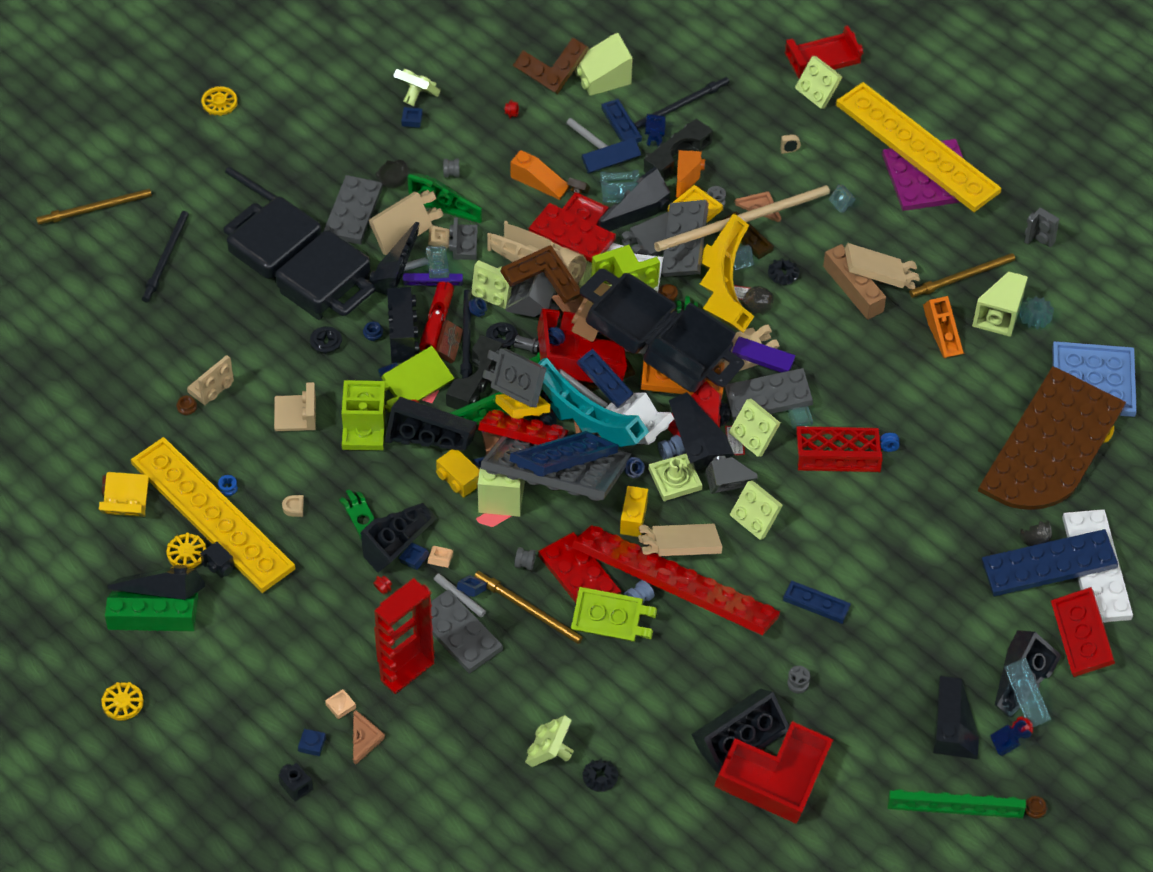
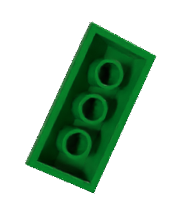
(150, 612)

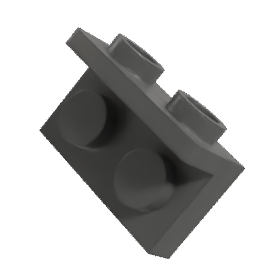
(1042, 227)
(464, 241)

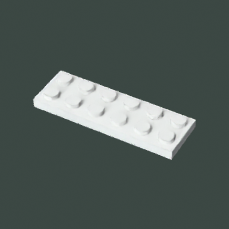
(1109, 584)

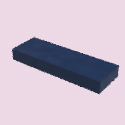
(620, 121)
(611, 155)
(605, 378)
(816, 602)

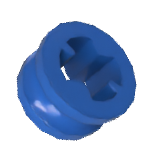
(889, 442)
(227, 479)

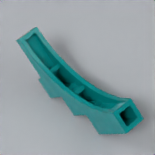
(589, 416)

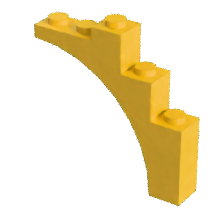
(719, 279)

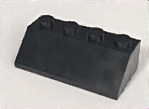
(754, 721)

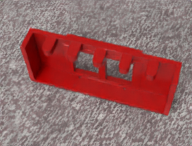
(416, 653)

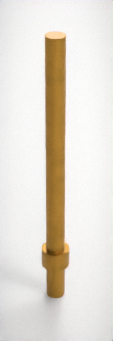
(57, 215)
(929, 287)
(495, 586)

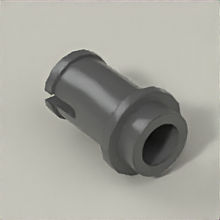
(527, 344)

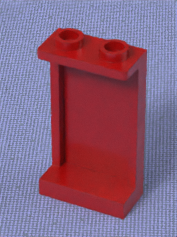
(834, 51)

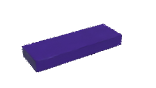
(423, 279)
(763, 355)

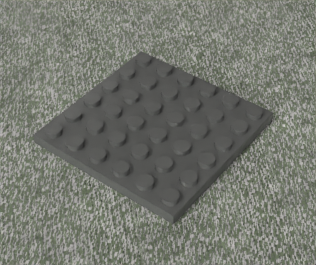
(590, 479)

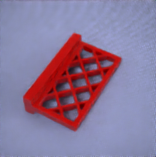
(839, 460)

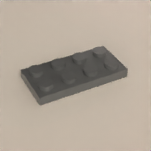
(354, 208)
(686, 257)
(771, 392)
(462, 632)

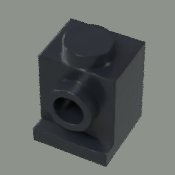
(217, 560)
(295, 781)

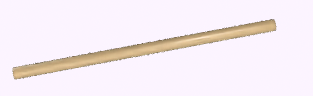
(747, 216)

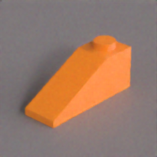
(688, 170)
(537, 175)
(943, 326)

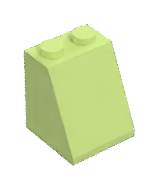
(605, 66)
(1000, 305)
(499, 494)

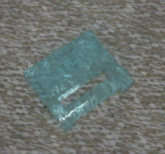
(615, 191)

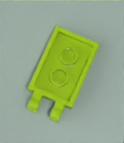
(417, 377)
(611, 615)

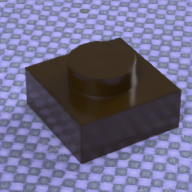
(578, 186)

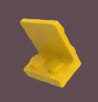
(125, 494)

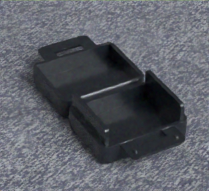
(308, 265)
(680, 344)

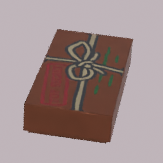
(449, 341)

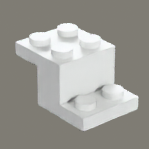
(642, 406)

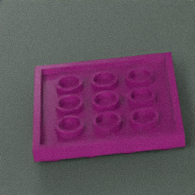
(914, 187)

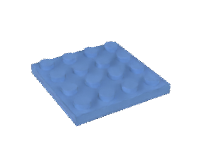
(1101, 366)

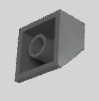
(531, 296)
(728, 474)

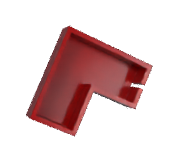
(575, 347)
(777, 782)

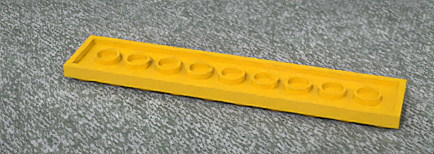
(918, 147)
(213, 514)

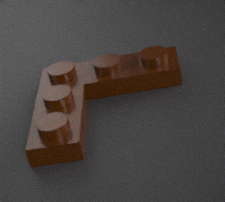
(557, 76)
(544, 261)

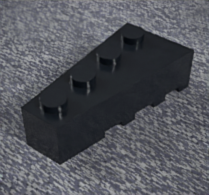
(401, 324)
(428, 426)

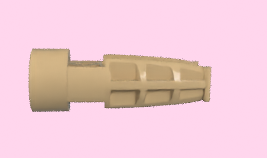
(520, 243)

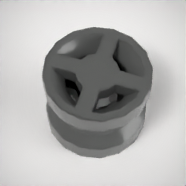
(451, 168)
(718, 194)
(525, 558)
(795, 675)

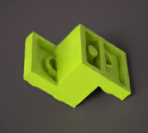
(624, 261)
(363, 415)

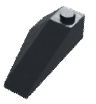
(642, 202)
(393, 264)
(698, 432)
(392, 534)
(169, 582)
(1041, 659)
(954, 723)

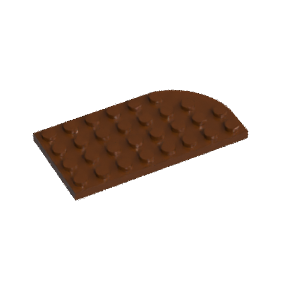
(1052, 443)

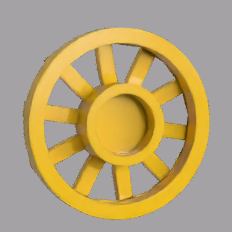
(219, 101)
(186, 550)
(122, 701)

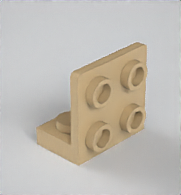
(212, 381)
(296, 411)

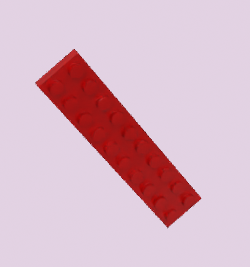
(676, 579)

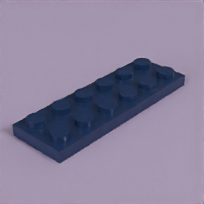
(563, 453)
(1049, 562)

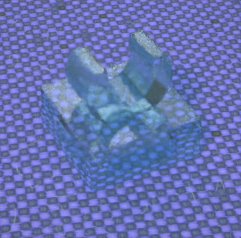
(842, 198)
(743, 258)

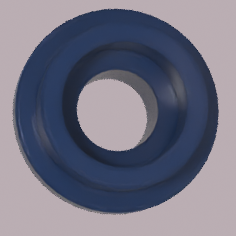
(477, 306)
(373, 331)
(556, 336)
(639, 467)

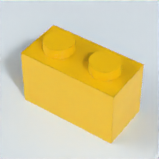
(458, 472)
(633, 510)

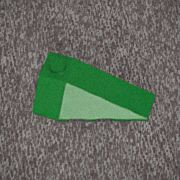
(446, 198)

